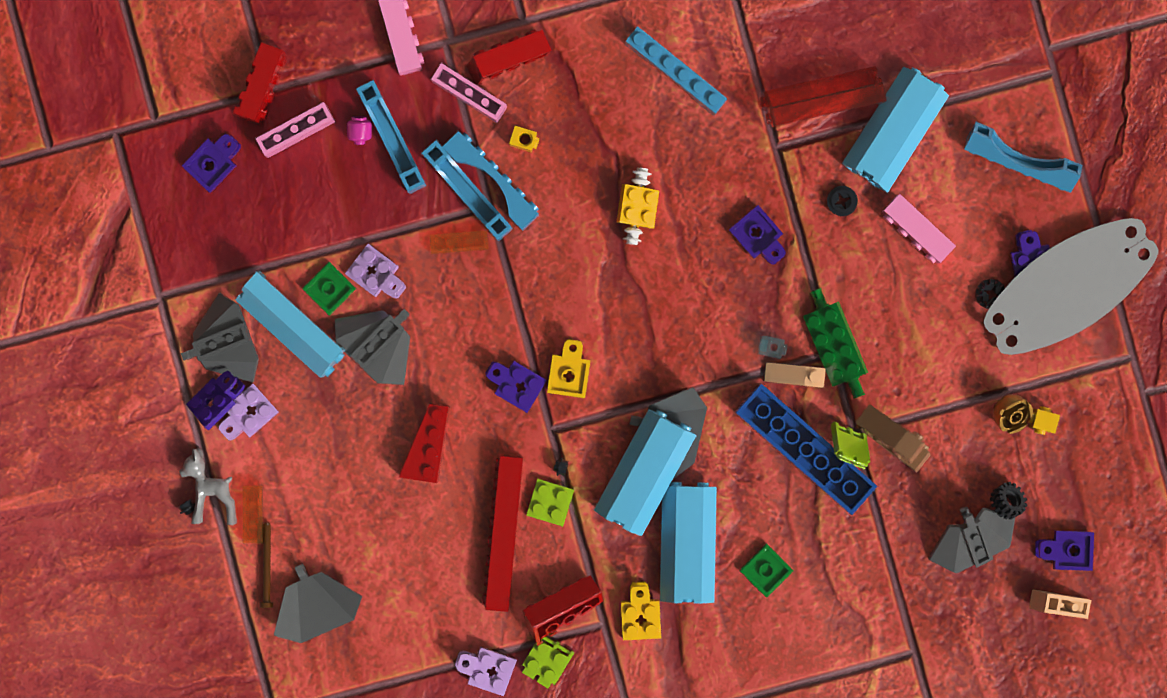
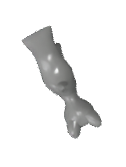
(195, 467)

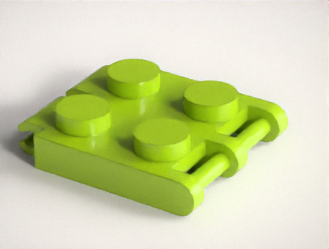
(850, 447)
(546, 662)

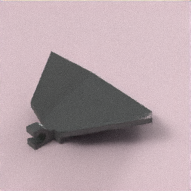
(224, 341)
(376, 344)
(682, 408)
(972, 541)
(315, 606)

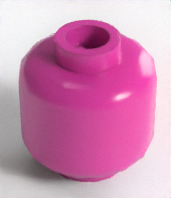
(359, 130)

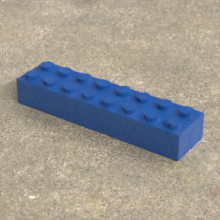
(805, 449)

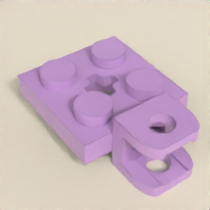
(382, 279)
(248, 423)
(478, 665)

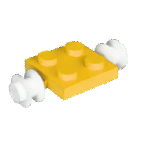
(637, 206)

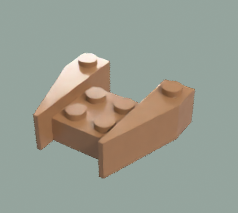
(894, 438)

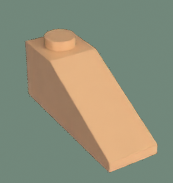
(794, 375)
(1059, 604)

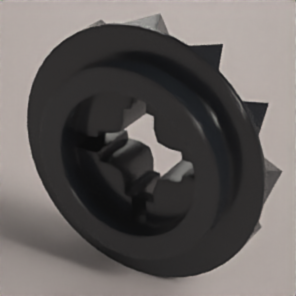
(850, 204)
(988, 285)

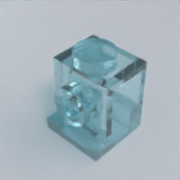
(766, 342)

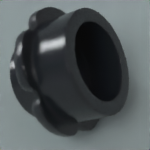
(561, 467)
(187, 507)

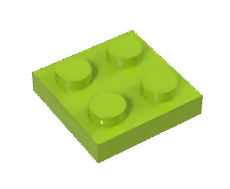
(550, 502)

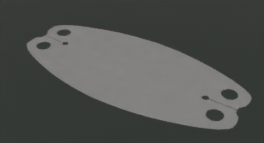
(1071, 286)

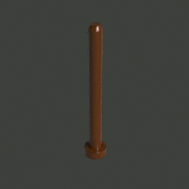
(266, 566)

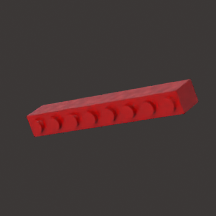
(504, 533)

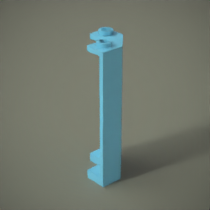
(896, 128)
(290, 325)
(645, 472)
(688, 544)

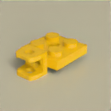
(567, 362)
(640, 605)

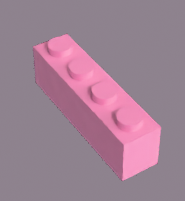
(401, 36)
(469, 93)
(295, 130)
(918, 229)

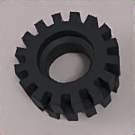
(1001, 504)

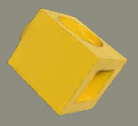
(516, 135)

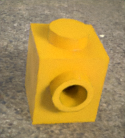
(1044, 421)

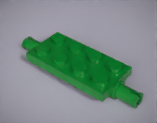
(835, 344)

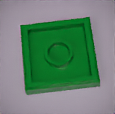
(329, 288)
(766, 570)

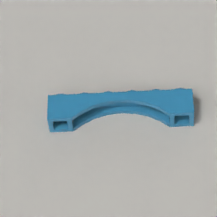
(676, 70)
(391, 137)
(464, 152)
(1056, 172)
(467, 190)

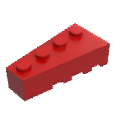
(508, 56)
(261, 84)
(427, 449)
(561, 608)

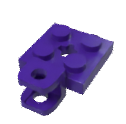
(215, 152)
(763, 244)
(1027, 251)
(506, 382)
(222, 396)
(1059, 550)

